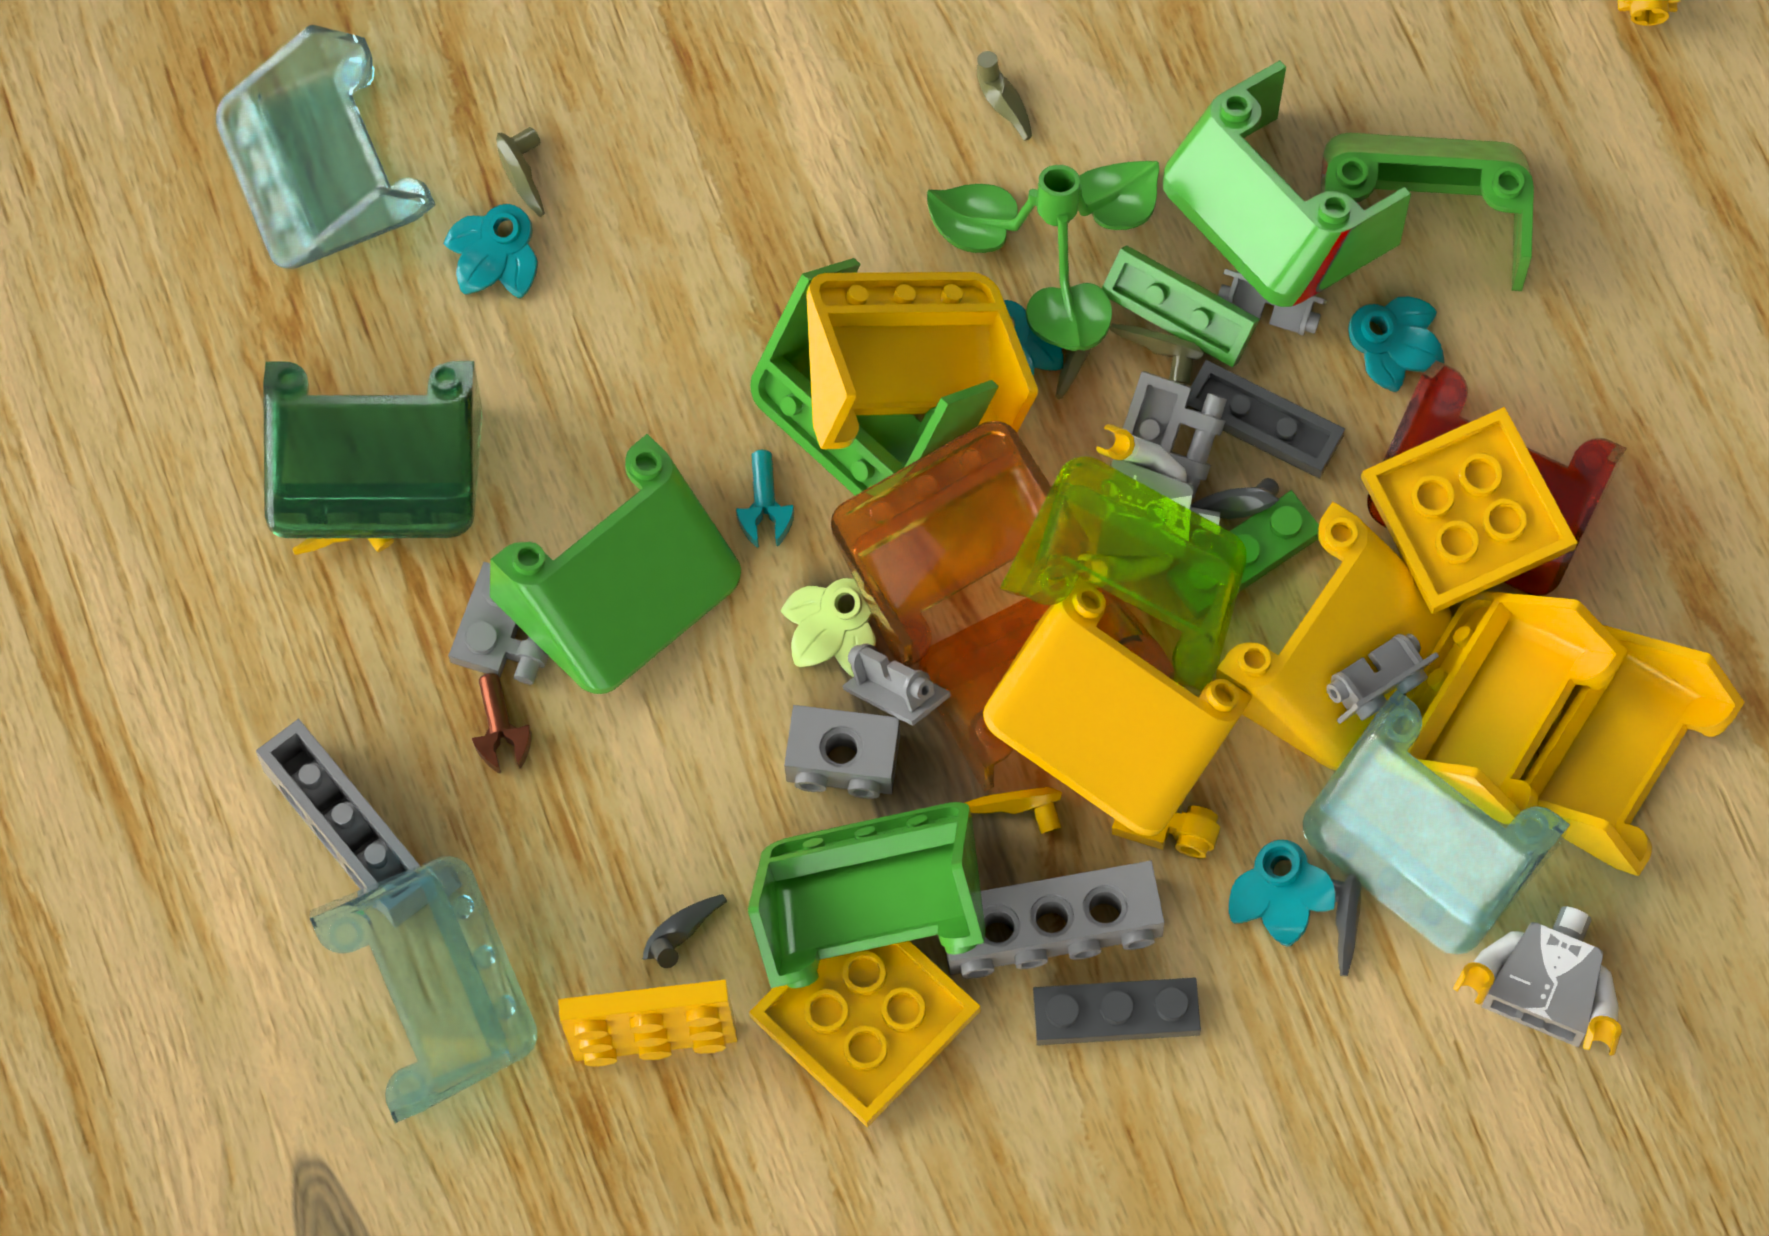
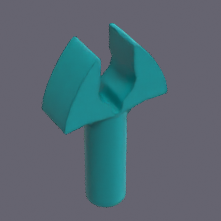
(764, 502)

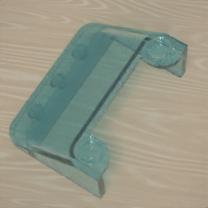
(309, 153)
(1422, 840)
(442, 975)

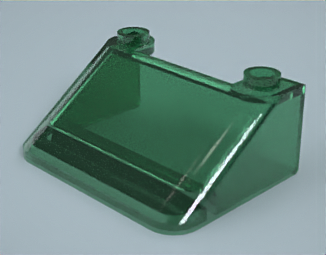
(371, 459)

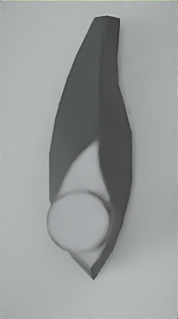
(1241, 501)
(1347, 918)
(678, 929)

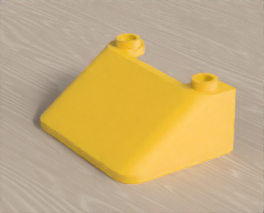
(906, 342)
(1354, 615)
(1500, 687)
(1108, 716)
(1619, 739)

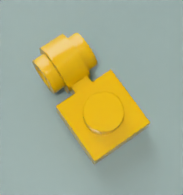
(1193, 830)

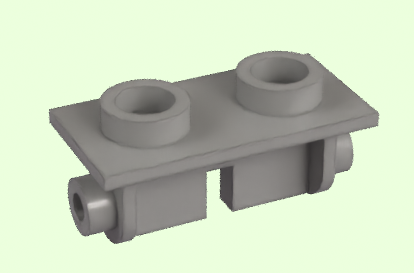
(1294, 318)
(1397, 666)
(892, 685)

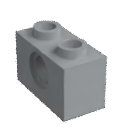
(820, 730)

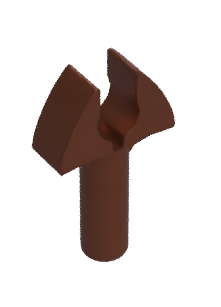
(499, 726)

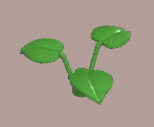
(1116, 196)

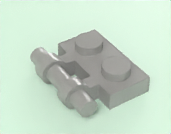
(1159, 411)
(489, 635)

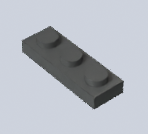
(1269, 420)
(1116, 1011)

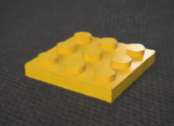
(1468, 510)
(648, 1022)
(868, 1023)

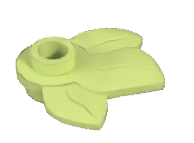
(823, 628)

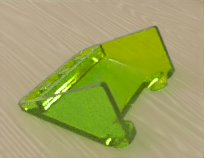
(1139, 550)

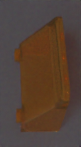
(938, 529)
(979, 656)

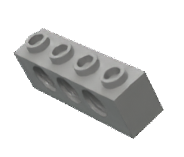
(333, 807)
(1126, 887)

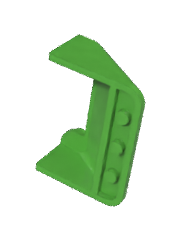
(625, 582)
(867, 890)

